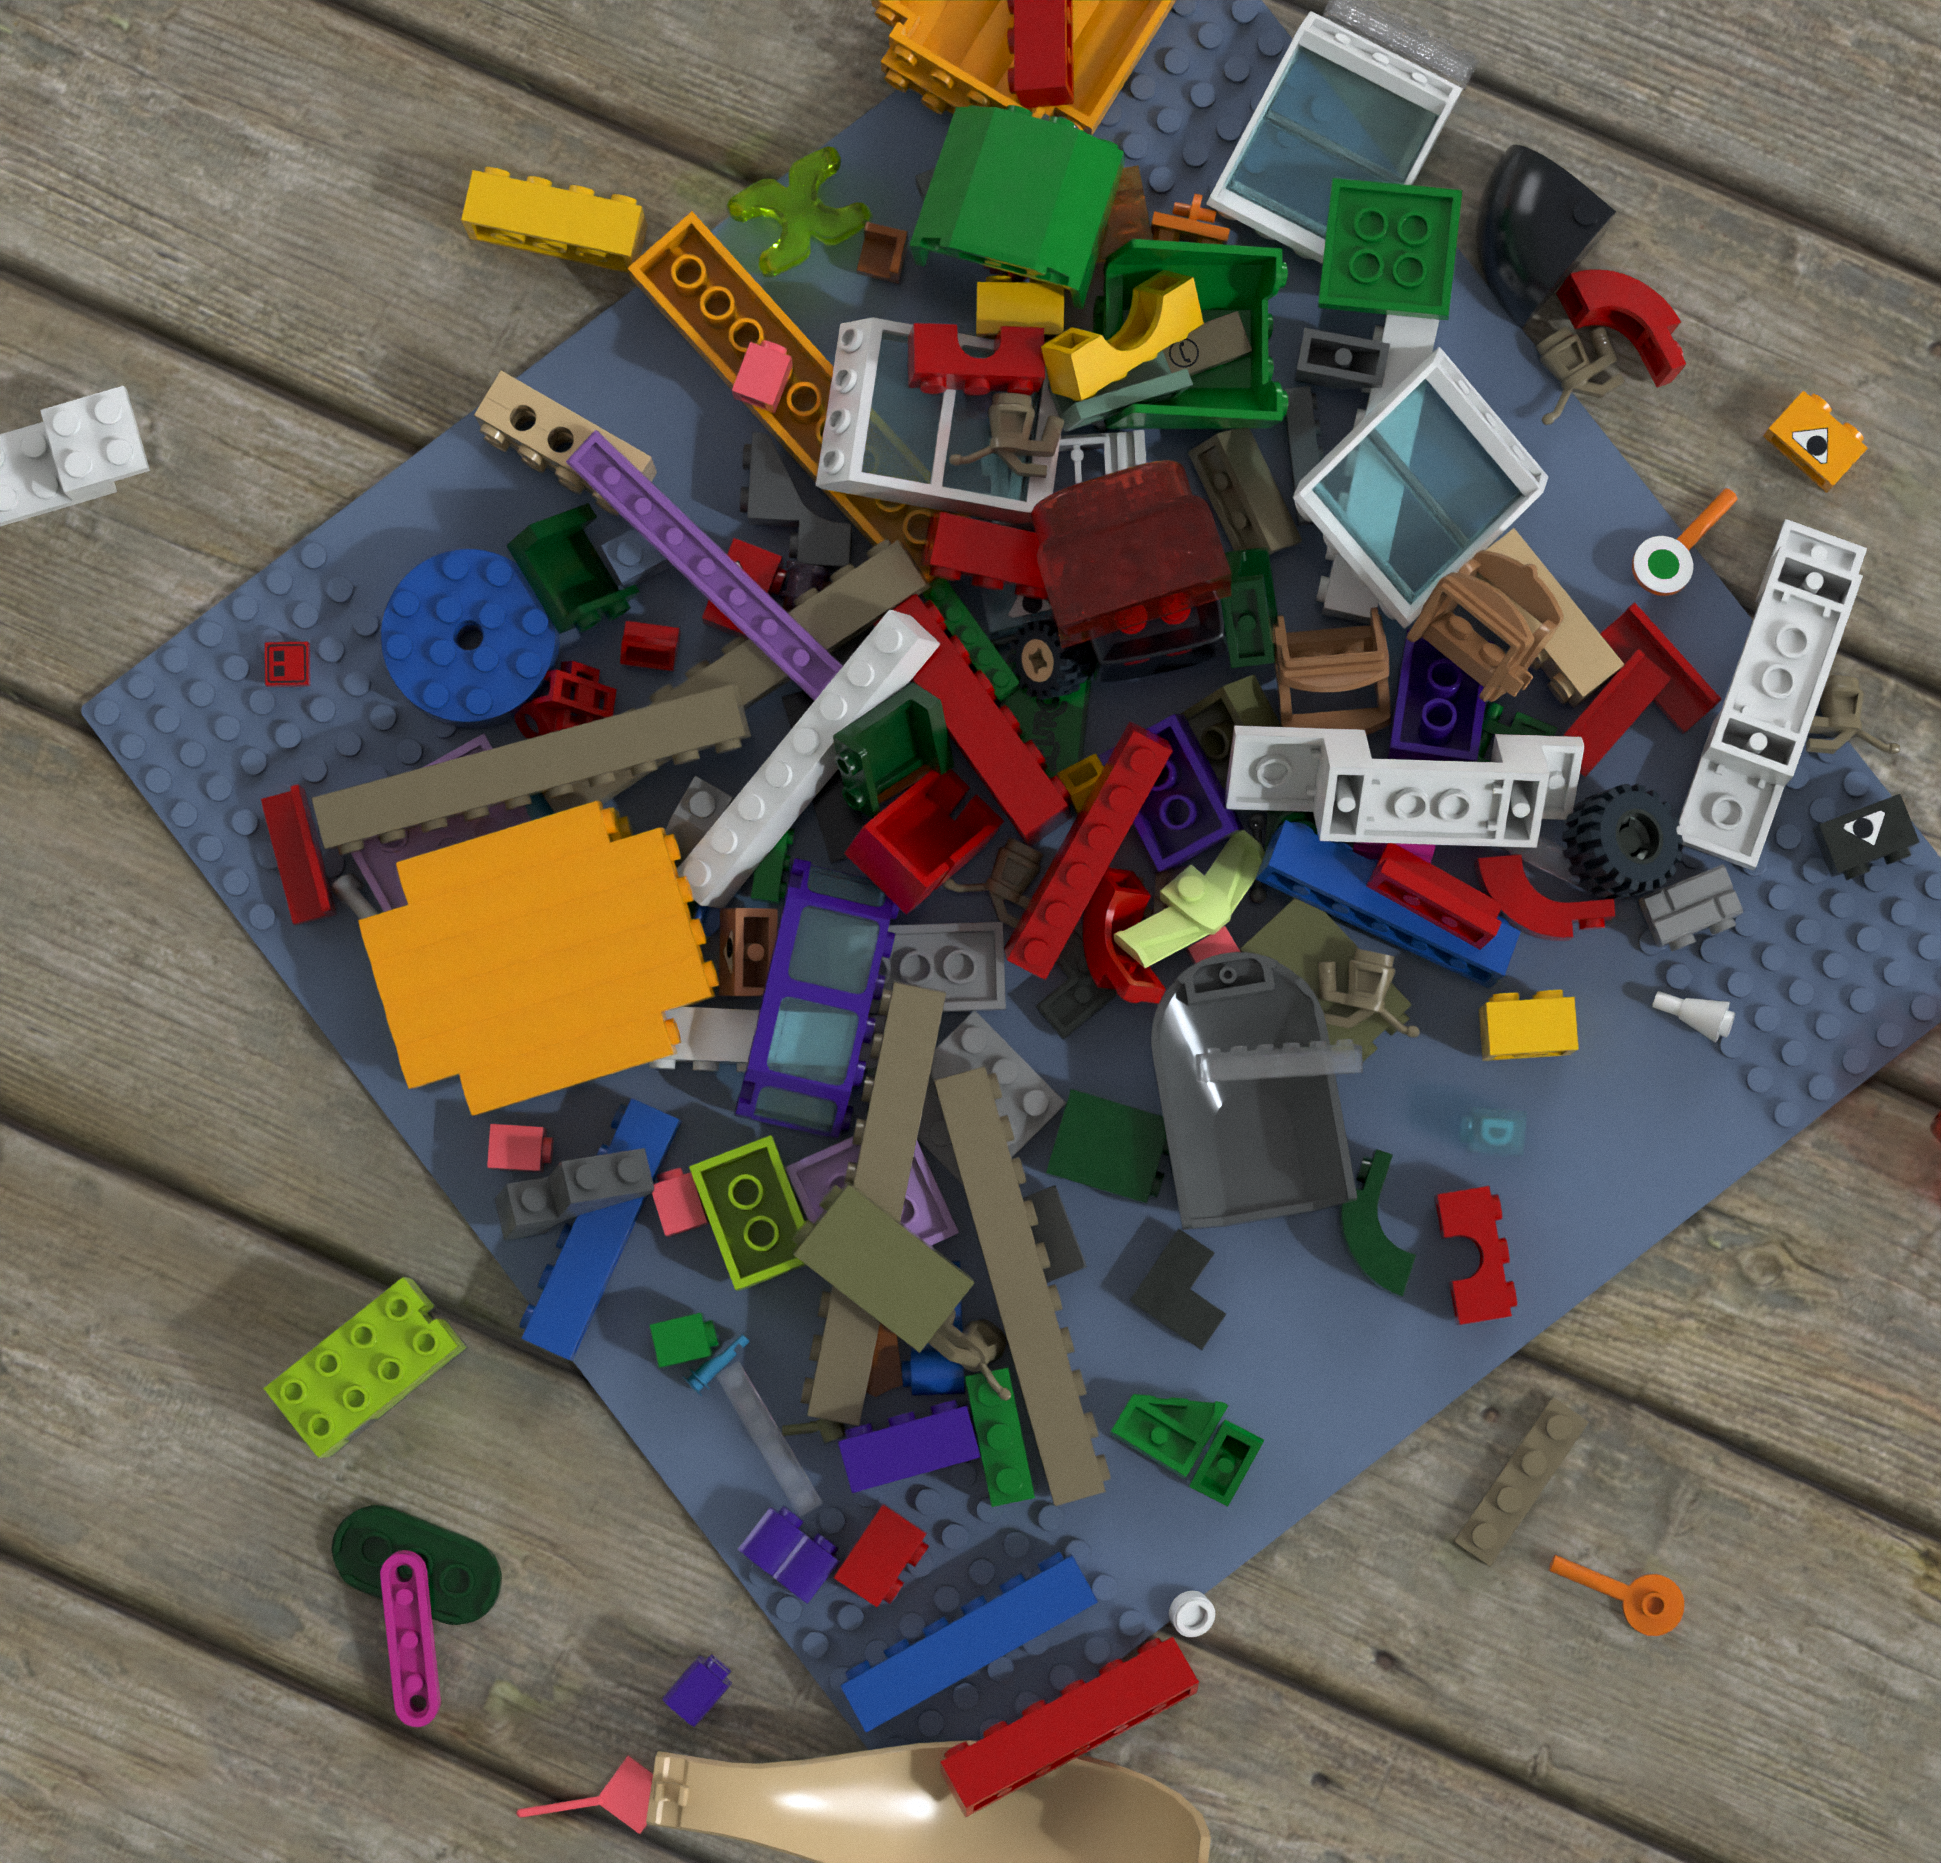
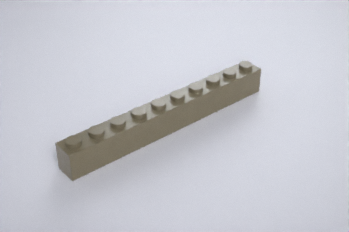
(830, 616)
(530, 768)
(882, 1174)
(1020, 1285)

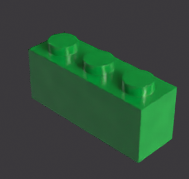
(1000, 1440)

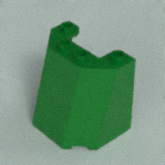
(1020, 196)
(1226, 282)

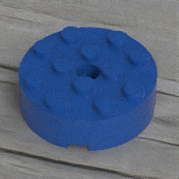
(433, 612)

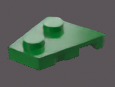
(1168, 1429)

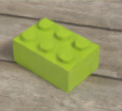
(751, 1211)

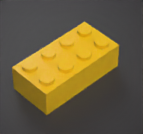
(554, 220)

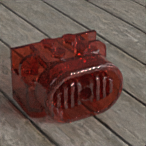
(1127, 551)

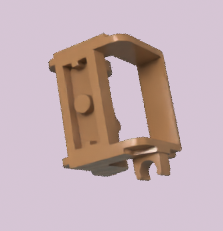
(1468, 649)
(1333, 663)

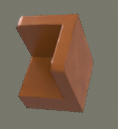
(883, 252)

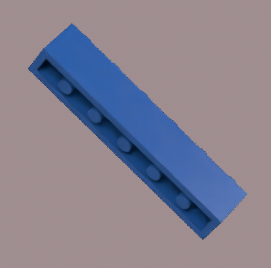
(1336, 880)
(595, 1241)
(969, 1642)

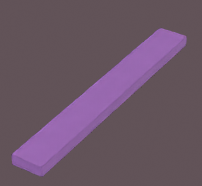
(704, 564)

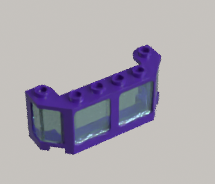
(818, 1001)

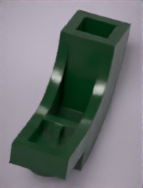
(1363, 1236)

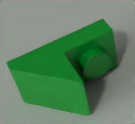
(1226, 1462)

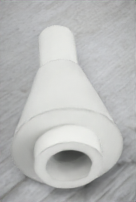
(1706, 1016)

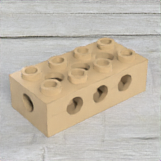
(513, 403)

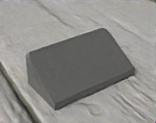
(1056, 1233)

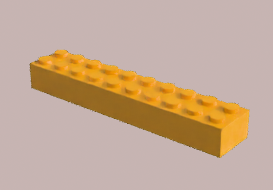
(724, 310)

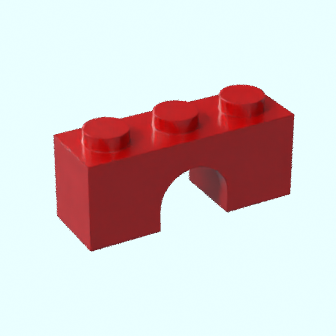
(941, 364)
(1474, 1217)

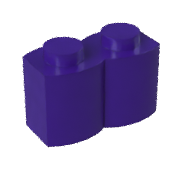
(790, 1553)
(698, 1689)

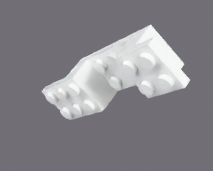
(69, 455)
(1772, 694)
(1405, 799)

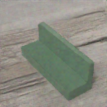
(1144, 384)

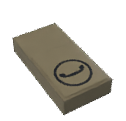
(1209, 346)

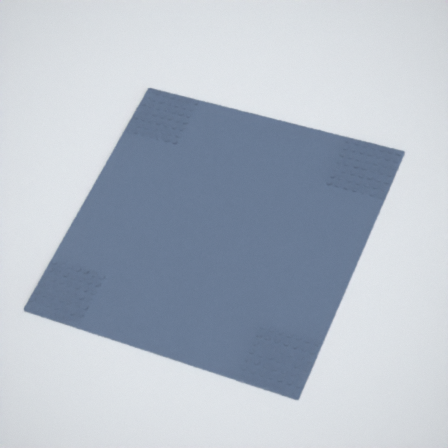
(1310, 1350)

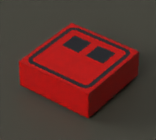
(287, 664)

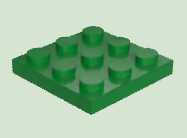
(1390, 249)

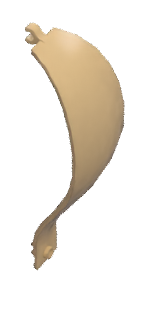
(900, 1810)

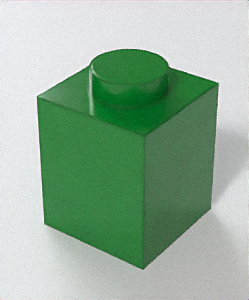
(683, 1339)

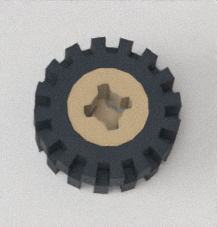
(1043, 664)

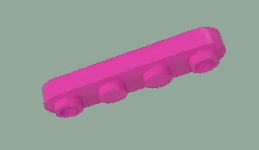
(410, 1638)

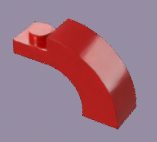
(1631, 309)
(1116, 907)
(1530, 911)

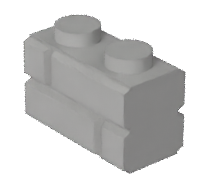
(1691, 907)

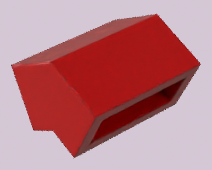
(650, 645)

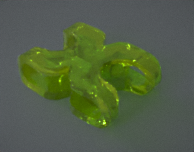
(799, 211)

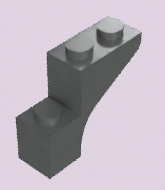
(775, 502)
(572, 1190)

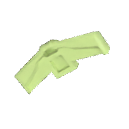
(1195, 903)

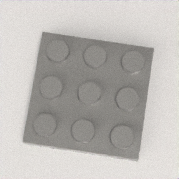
(1025, 1094)

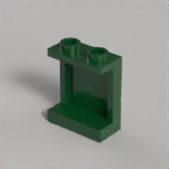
(568, 571)
(1250, 608)
(890, 745)
(1109, 1147)

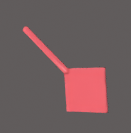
(623, 1796)

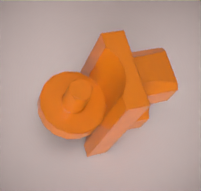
(1174, 228)

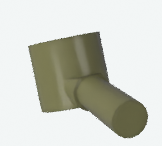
(829, 1429)

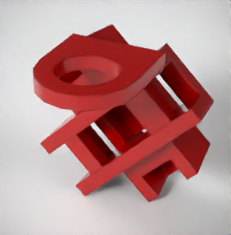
(554, 710)

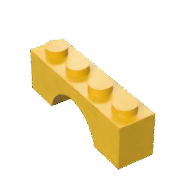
(1160, 315)

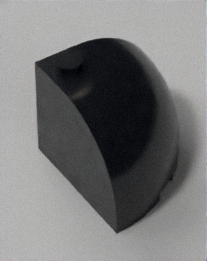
(1534, 229)

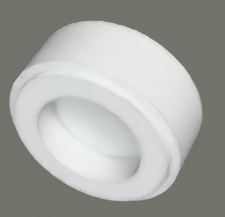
(1192, 1613)

